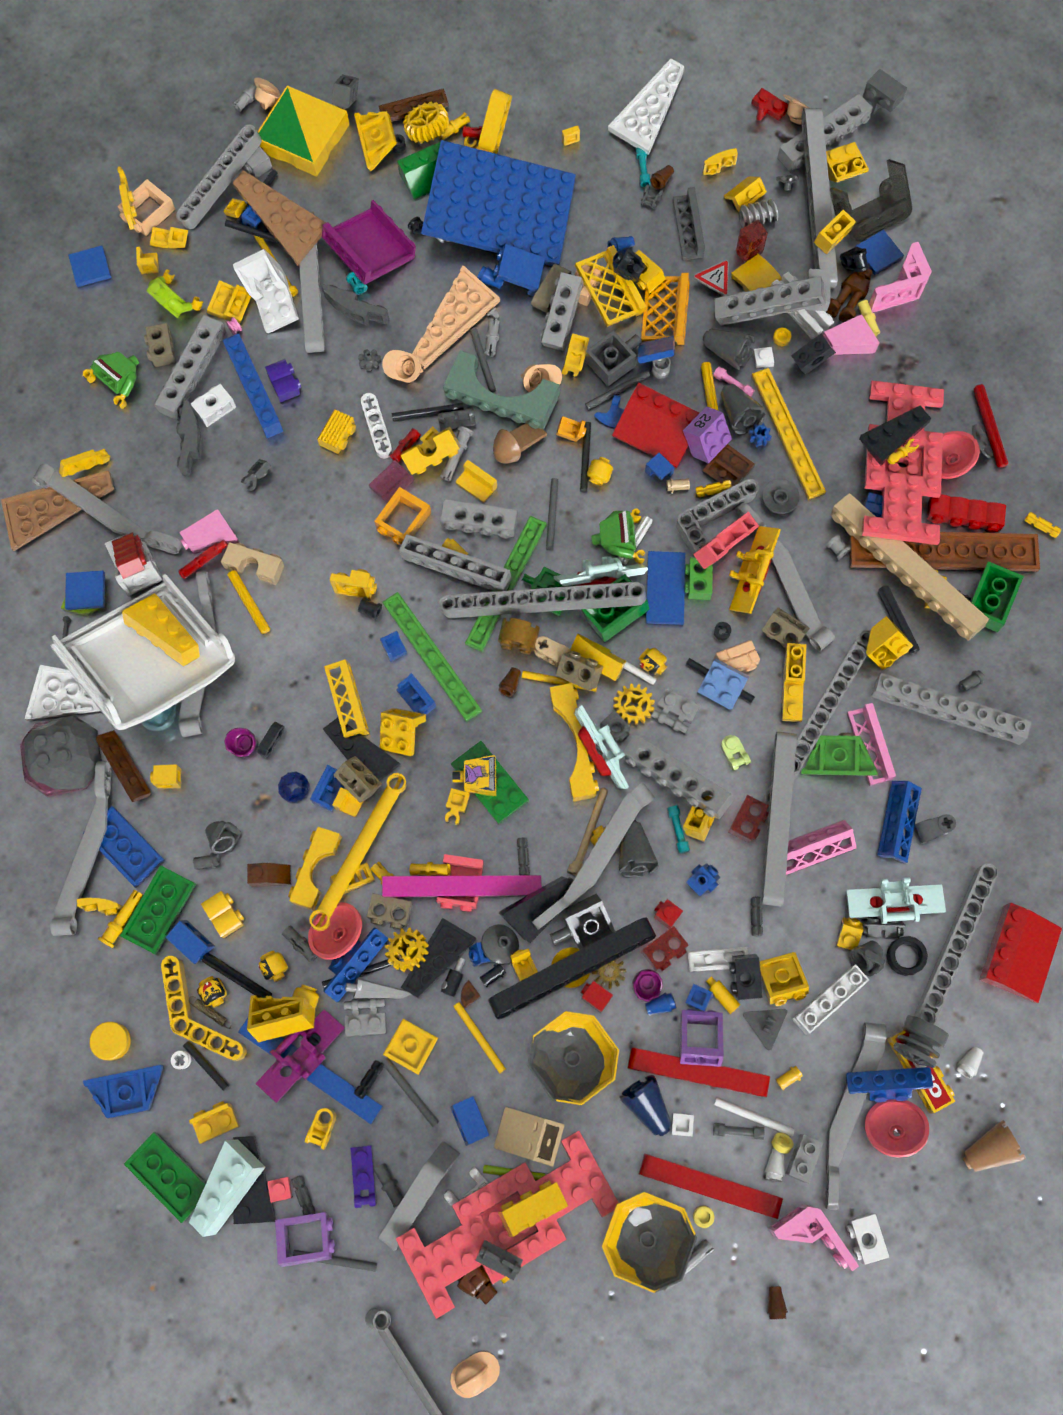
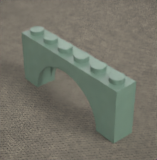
(529, 408)

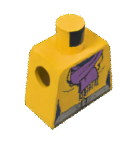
(478, 775)

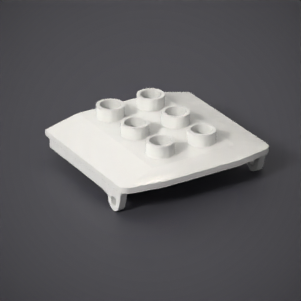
(129, 674)

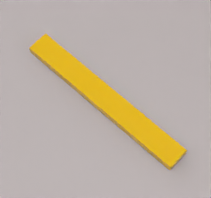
(788, 434)

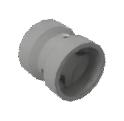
(661, 368)

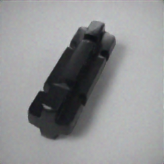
(368, 1079)

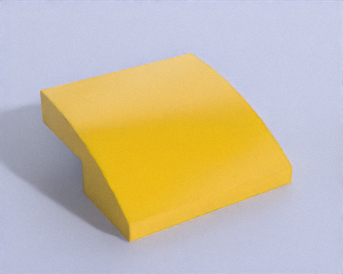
(755, 274)
(229, 302)

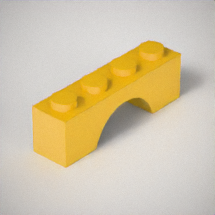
(323, 844)

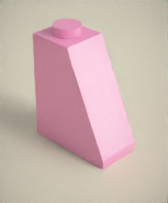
(852, 337)
(207, 532)

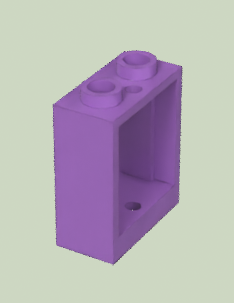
(699, 1055)
(283, 1242)

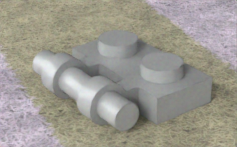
(678, 706)
(365, 1023)

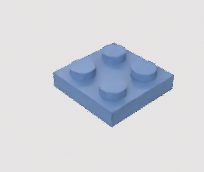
(723, 684)

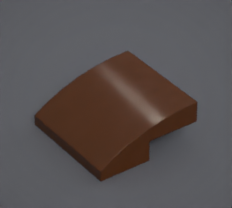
(729, 465)

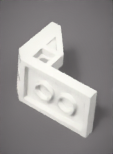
(269, 288)
(140, 580)

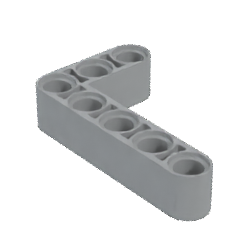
(712, 513)
(418, 1194)

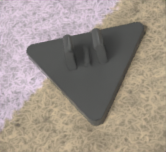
(766, 1024)

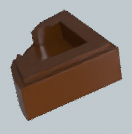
(468, 994)

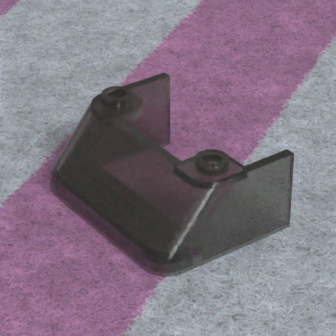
(881, 212)

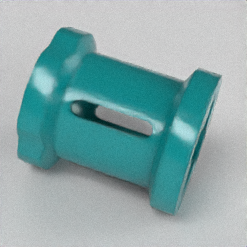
(356, 284)

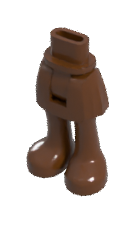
(855, 285)
(477, 1285)

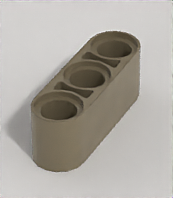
(543, 295)

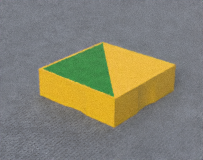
(302, 130)

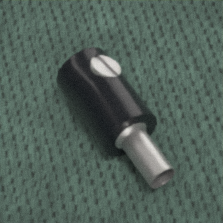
(453, 979)

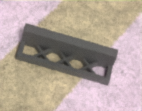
(695, 229)

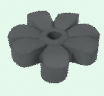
(787, 180)
(369, 359)

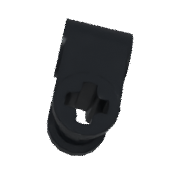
(855, 259)

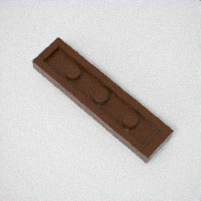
(400, 108)
(123, 766)

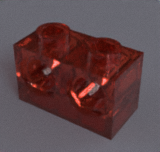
(751, 240)
(745, 817)
(662, 945)

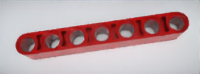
(713, 1076)
(711, 1186)

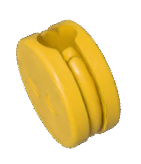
(110, 1041)

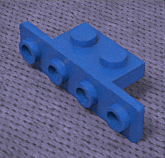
(352, 964)
(889, 1084)

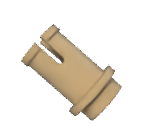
(678, 484)

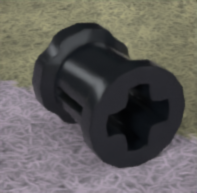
(370, 607)

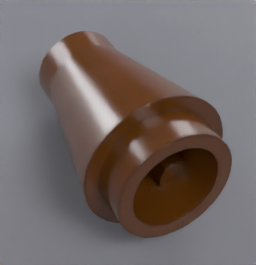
(661, 177)
(510, 682)
(776, 1304)

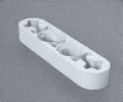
(376, 425)

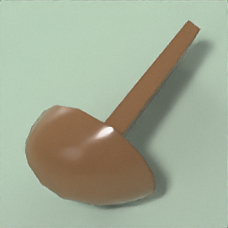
(509, 445)

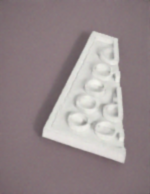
(645, 113)
(57, 695)

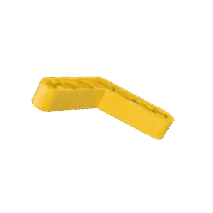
(494, 121)
(185, 1013)

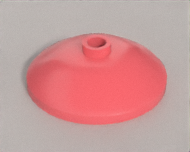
(959, 453)
(339, 936)
(901, 1118)

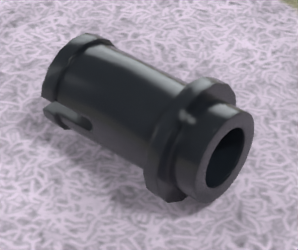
(492, 975)

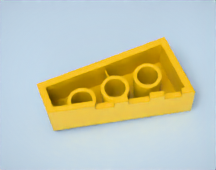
(160, 626)

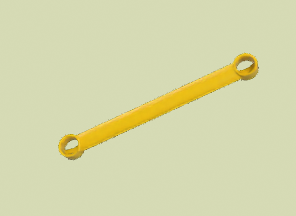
(358, 852)

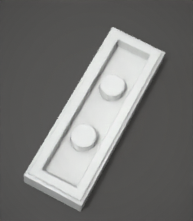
(713, 959)

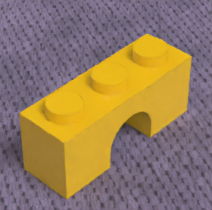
(417, 460)

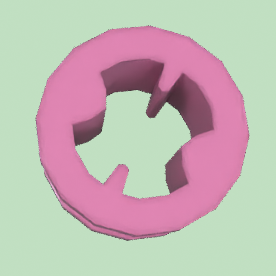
(234, 326)

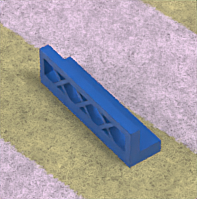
(896, 819)

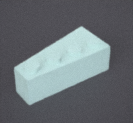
(226, 1186)

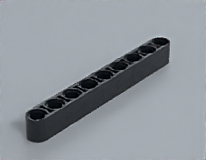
(572, 968)

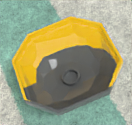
(573, 1058)
(649, 1242)

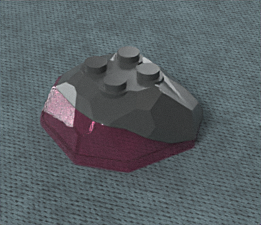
(60, 756)

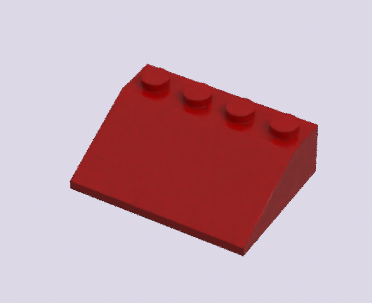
(655, 424)
(1021, 952)

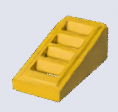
(355, 885)

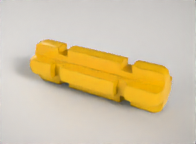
(713, 488)
(1043, 524)

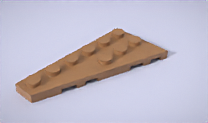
(286, 220)
(42, 509)

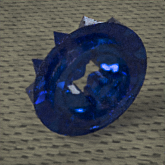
(298, 793)

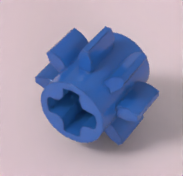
(760, 435)

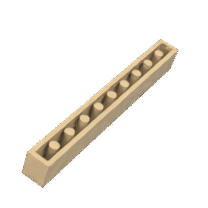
(912, 571)

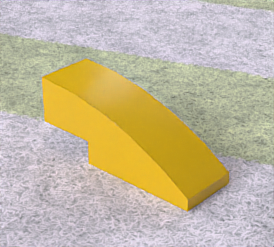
(611, 663)

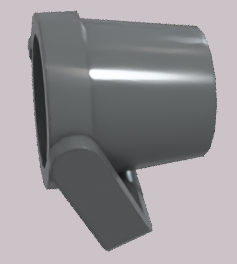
(220, 838)
(868, 958)

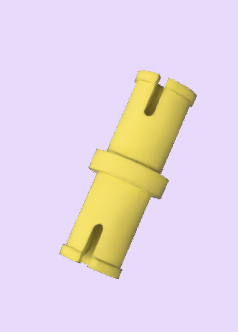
(870, 317)

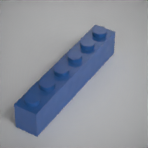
(253, 385)

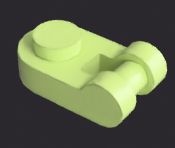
(732, 745)

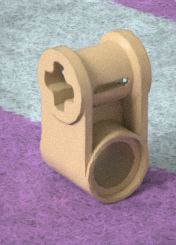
(552, 652)

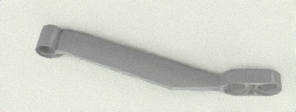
(48, 477)
(818, 634)
(190, 707)
(601, 852)
(64, 914)
(849, 1108)
(400, 1358)

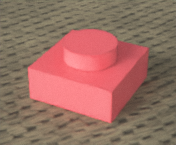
(279, 1189)

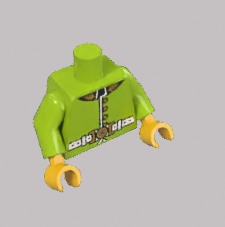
(170, 299)

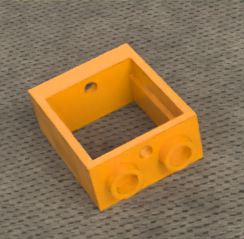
(409, 500)

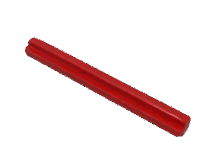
(990, 425)

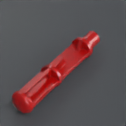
(202, 559)

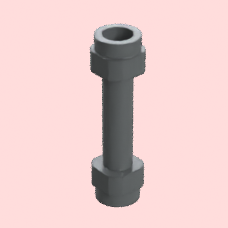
(756, 1132)

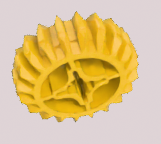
(426, 122)

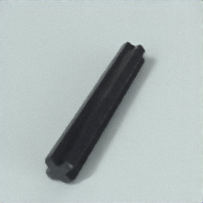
(897, 616)
(235, 976)

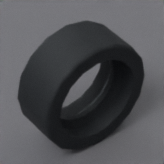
(922, 952)

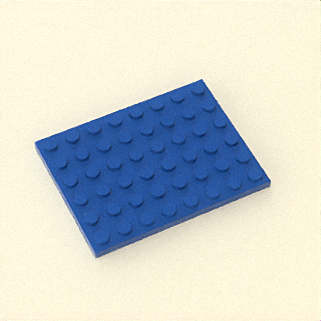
(497, 202)

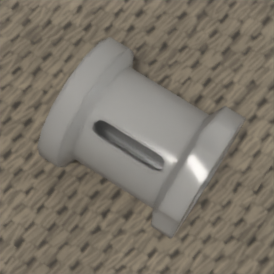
(838, 547)

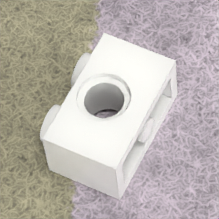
(222, 405)
(876, 1249)

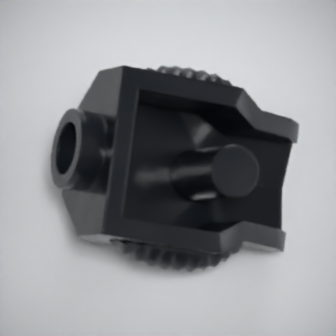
(628, 265)

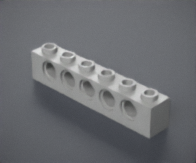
(836, 125)
(727, 314)
(207, 346)
(455, 564)
(714, 807)

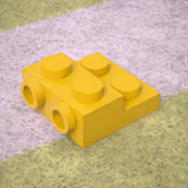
(358, 585)
(783, 979)

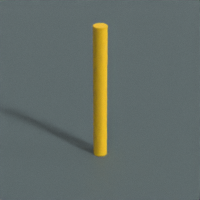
(550, 679)
(479, 1037)

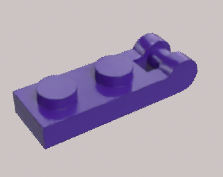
(363, 1176)

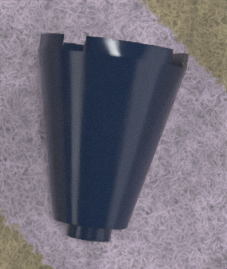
(647, 1104)

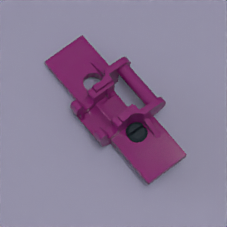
(304, 1059)

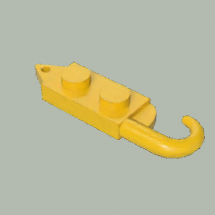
(127, 199)

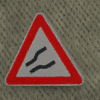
(715, 277)

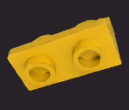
(214, 1122)

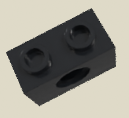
(813, 353)
(752, 987)

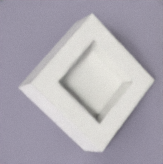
(763, 357)
(682, 1124)

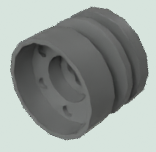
(920, 1042)

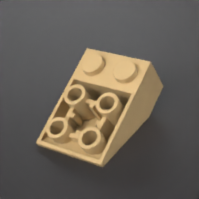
(529, 1136)

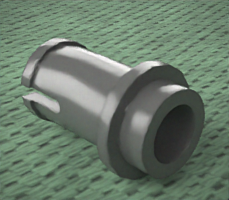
(975, 678)
(206, 861)

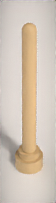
(576, 865)

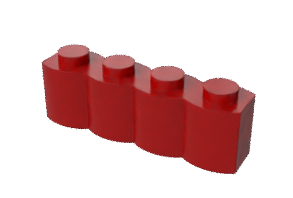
(967, 512)
(129, 555)

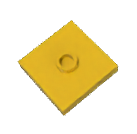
(410, 1046)

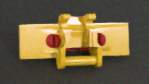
(753, 569)

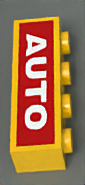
(934, 1098)

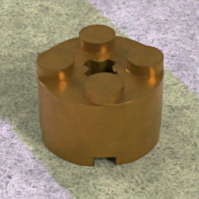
(518, 635)

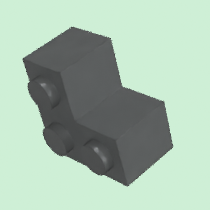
(883, 92)

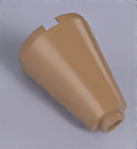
(993, 1149)

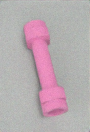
(721, 374)

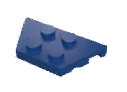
(125, 1091)

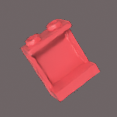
(461, 867)

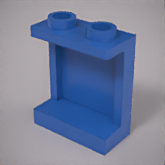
(519, 268)

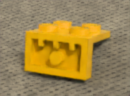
(398, 730)

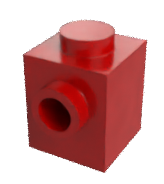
(667, 913)
(596, 996)

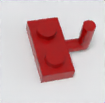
(769, 104)

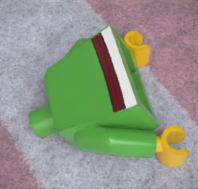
(116, 373)
(618, 535)

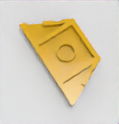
(375, 136)

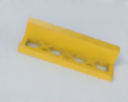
(354, 699)

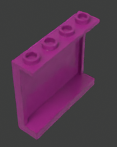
(370, 243)

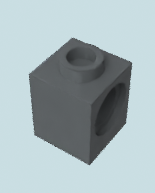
(615, 719)

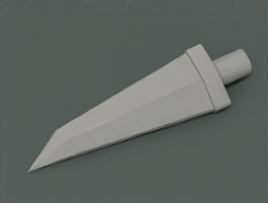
(369, 989)

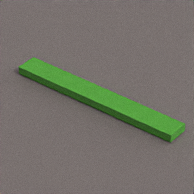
(516, 564)
(432, 657)

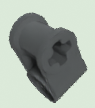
(932, 828)

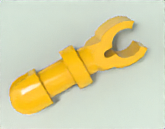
(902, 452)

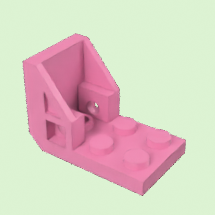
(909, 284)
(796, 1228)

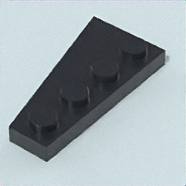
(895, 433)
(357, 745)
(444, 949)
(256, 1203)

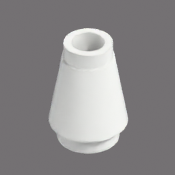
(970, 1063)
(775, 1167)

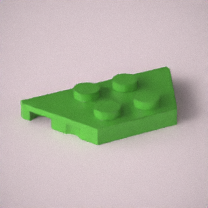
(840, 757)

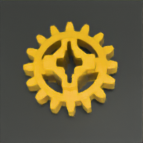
(640, 699)
(402, 944)

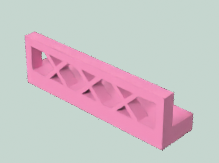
(878, 742)
(815, 843)

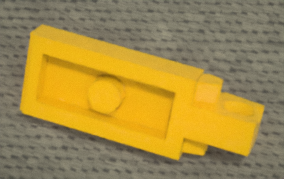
(83, 461)

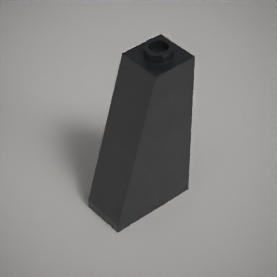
(524, 911)

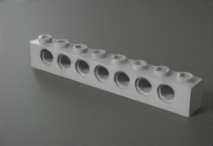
(951, 709)

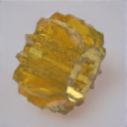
(616, 974)

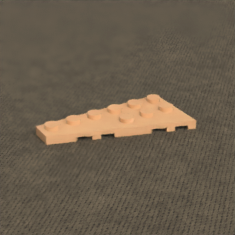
(458, 312)

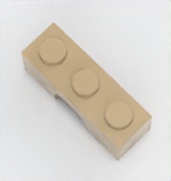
(238, 557)

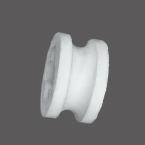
(174, 1060)

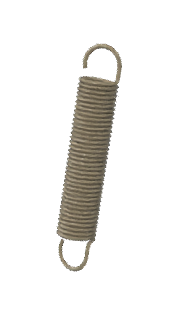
(208, 1011)

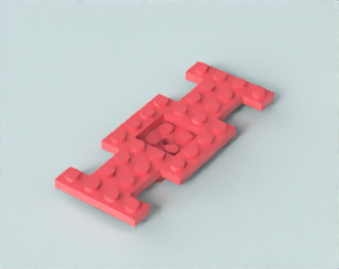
(905, 486)
(456, 1252)

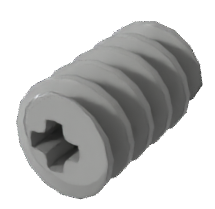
(758, 212)

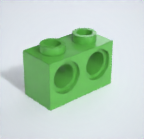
(703, 579)

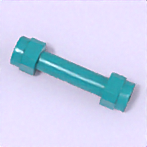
(644, 178)
(682, 845)

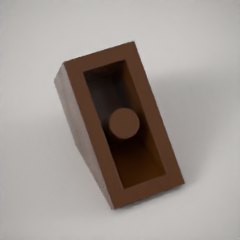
(268, 874)

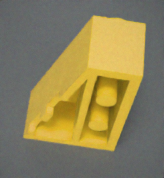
(278, 1017)
(532, 1208)

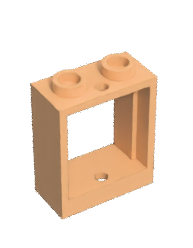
(143, 192)

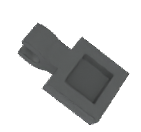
(256, 472)

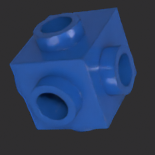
(704, 879)

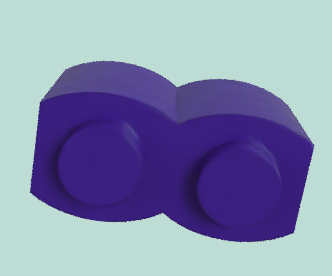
(283, 380)

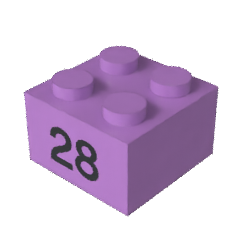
(707, 434)

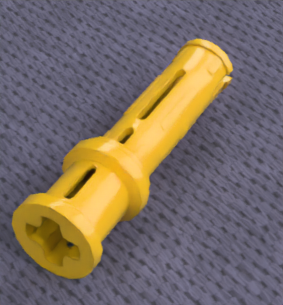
(116, 927)

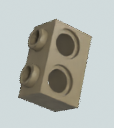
(162, 344)
(788, 625)
(578, 674)
(357, 779)
(391, 906)

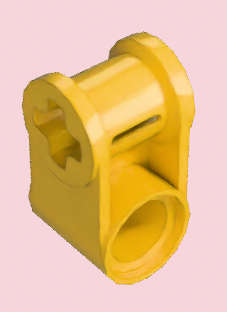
(321, 1129)

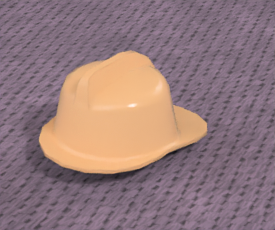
(266, 93)
(795, 109)
(402, 366)
(535, 373)
(475, 1374)

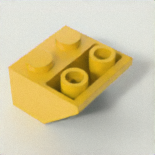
(845, 162)
(886, 643)

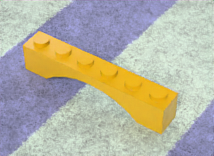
(581, 781)

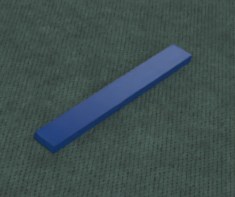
(325, 1080)

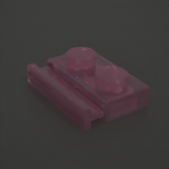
(390, 480)

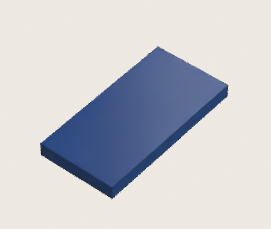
(666, 587)
(128, 849)

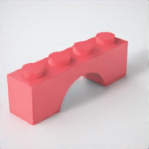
(725, 540)

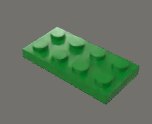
(508, 794)
(158, 910)
(166, 1176)

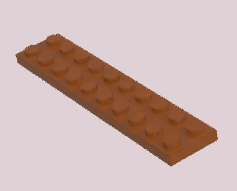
(965, 552)

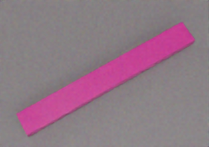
(459, 886)

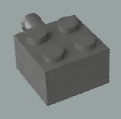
(612, 357)
(585, 922)

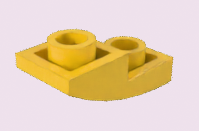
(714, 163)
(104, 905)

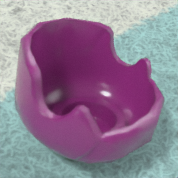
(240, 742)
(647, 985)

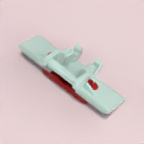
(610, 571)
(605, 761)
(896, 897)

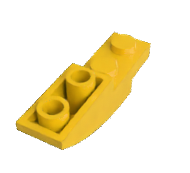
(793, 682)

